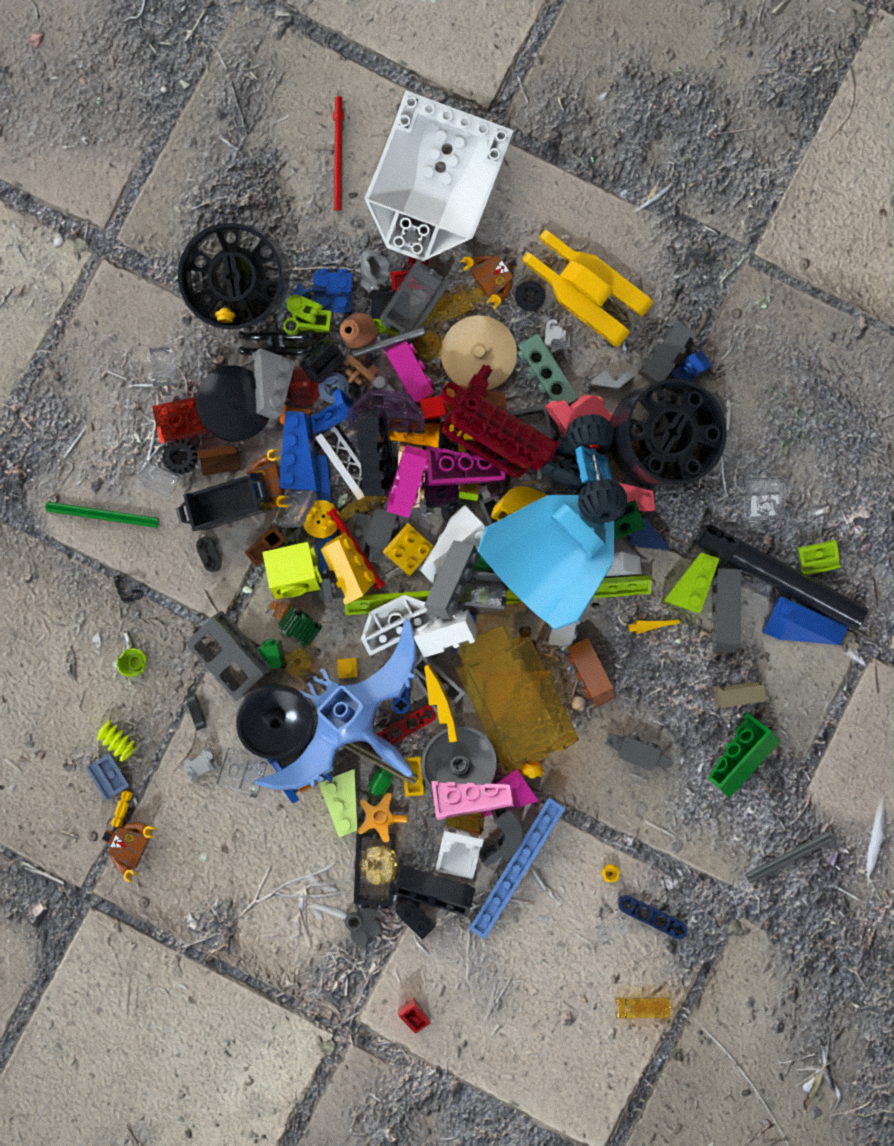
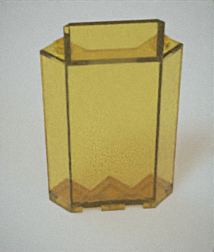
(514, 698)

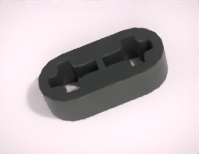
(204, 556)
(196, 711)

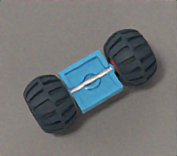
(602, 497)

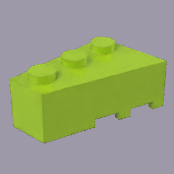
(694, 584)

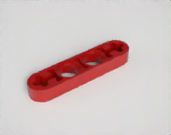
(401, 724)

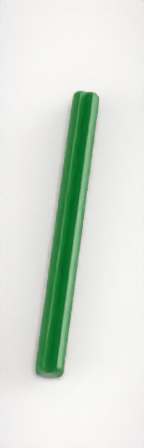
(102, 514)

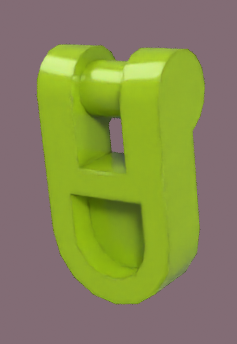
(297, 304)

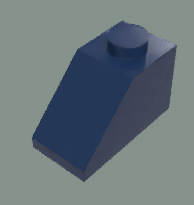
(647, 538)

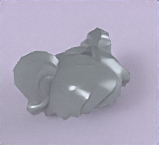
(373, 270)

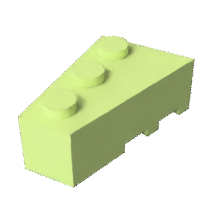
(342, 801)

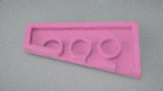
(469, 798)

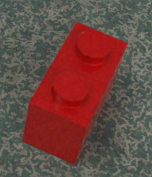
(434, 408)

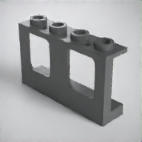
(234, 649)

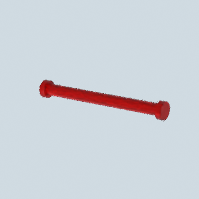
(343, 529)

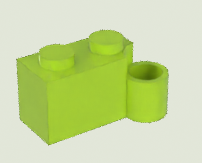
(321, 325)

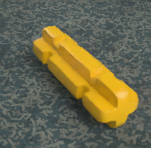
(121, 809)

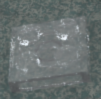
(298, 509)

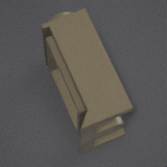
(740, 694)

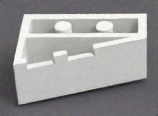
(445, 633)

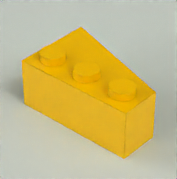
(348, 567)

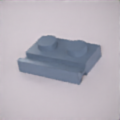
(108, 776)

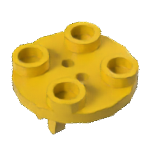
(327, 525)

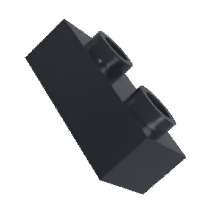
(415, 918)

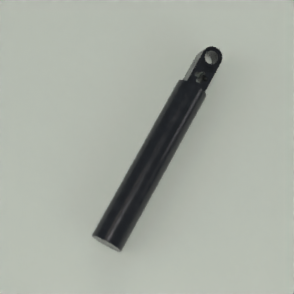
(782, 577)

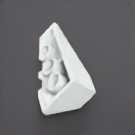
(461, 527)

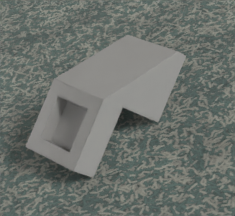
(604, 380)

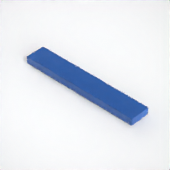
(324, 480)

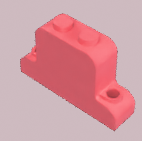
(586, 404)

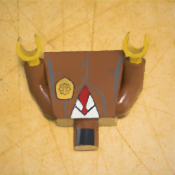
(492, 275)
(271, 476)
(128, 846)

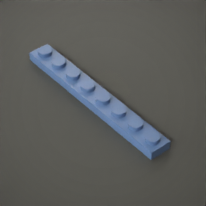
(517, 868)

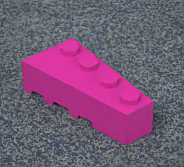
(459, 468)

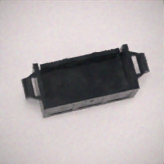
(225, 502)

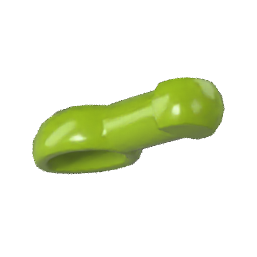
(383, 329)

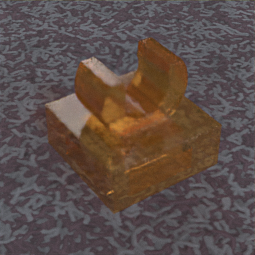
(280, 609)

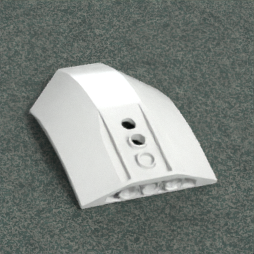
(426, 209)

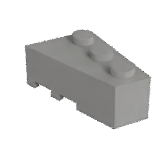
(272, 382)
(453, 687)

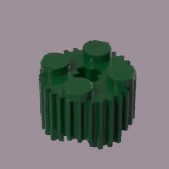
(299, 626)

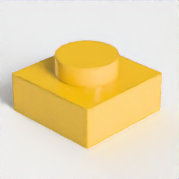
(347, 668)

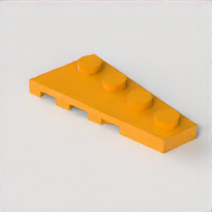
(429, 438)

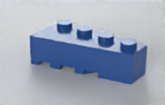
(298, 454)

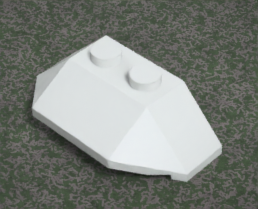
(625, 562)
(386, 622)

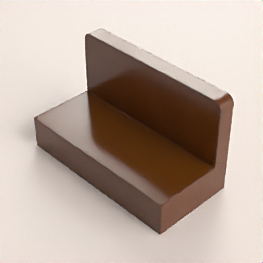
(219, 460)

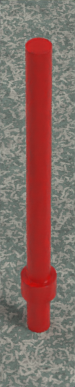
(338, 117)

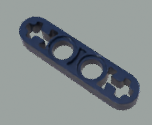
(651, 918)

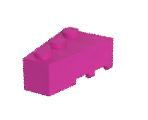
(409, 370)
(407, 480)
(521, 791)

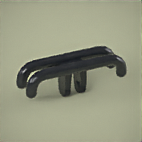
(276, 343)

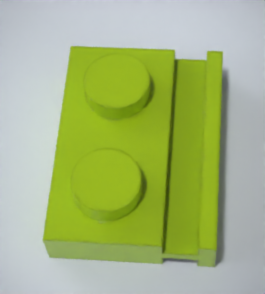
(819, 557)

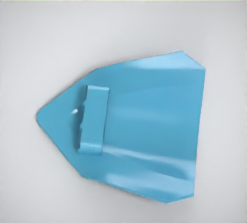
(550, 557)

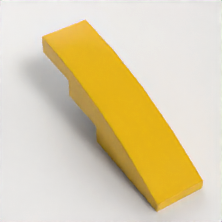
(438, 696)

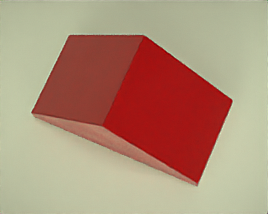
(413, 1016)

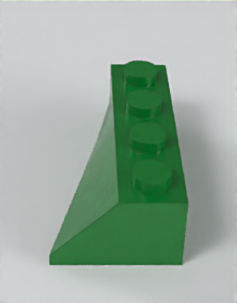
(743, 755)

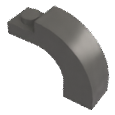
(507, 841)

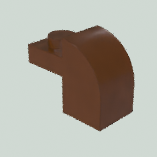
(268, 541)

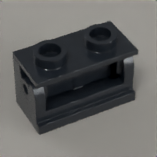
(322, 360)

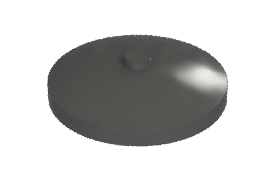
(465, 761)

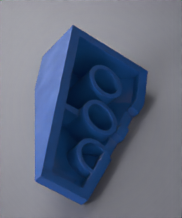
(801, 624)

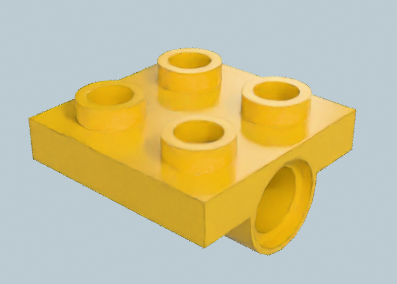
(408, 549)

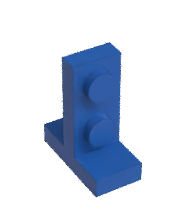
(691, 367)
(333, 414)

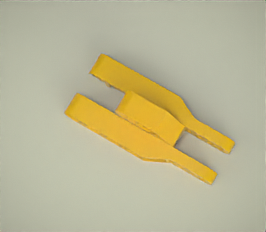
(595, 281)

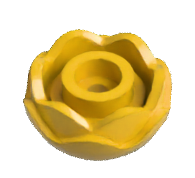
(532, 769)

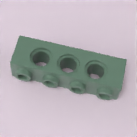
(536, 345)

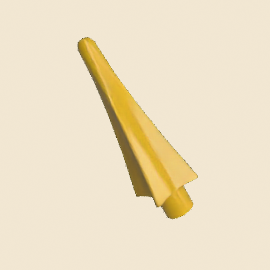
(643, 626)

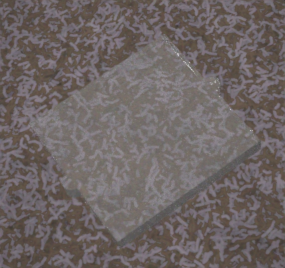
(755, 599)

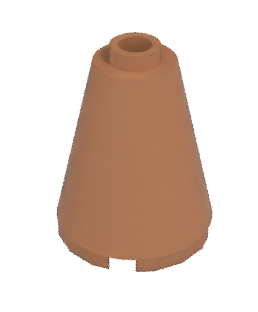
(358, 331)

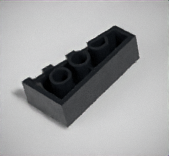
(375, 452)

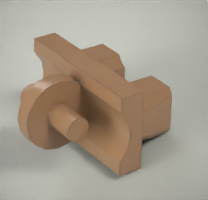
(358, 372)

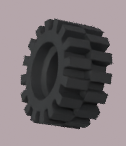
(168, 456)

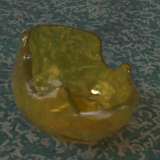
(428, 346)

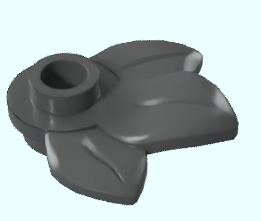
(366, 925)

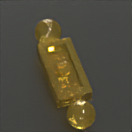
(454, 306)

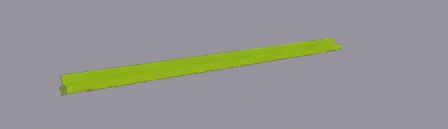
(609, 588)

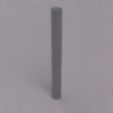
(389, 342)

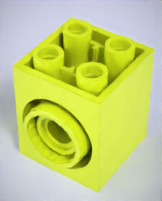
(292, 570)

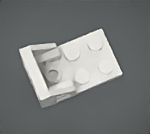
(459, 852)

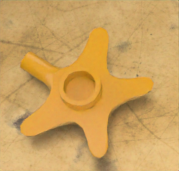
(380, 817)

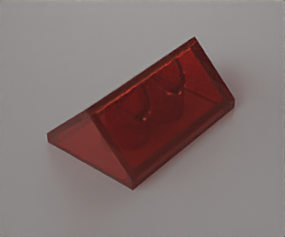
(177, 420)

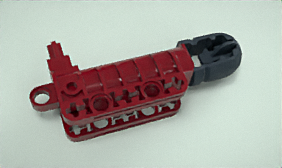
(505, 435)

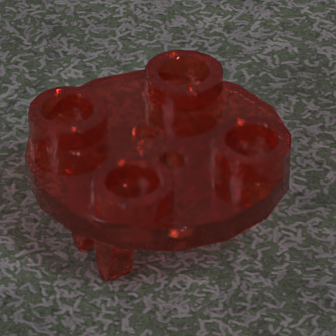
(310, 393)

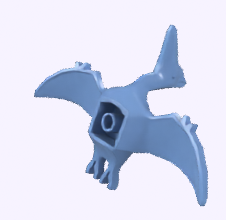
(348, 716)

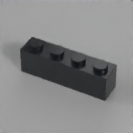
(434, 890)

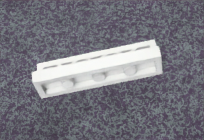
(338, 463)

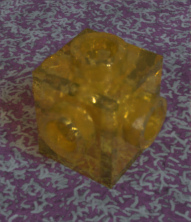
(292, 667)

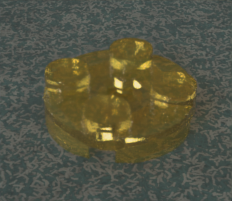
(369, 865)

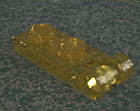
(360, 505)
(643, 1007)

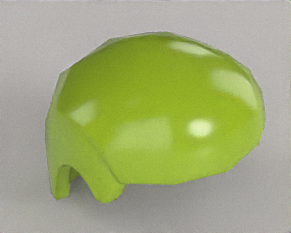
(132, 662)

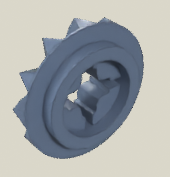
(324, 390)

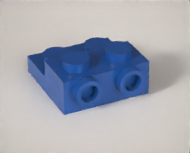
(333, 290)

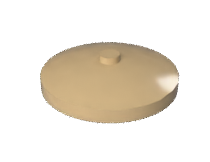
(475, 343)

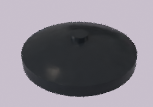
(228, 404)
(275, 721)

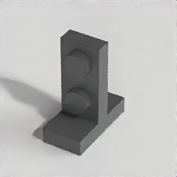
(327, 591)

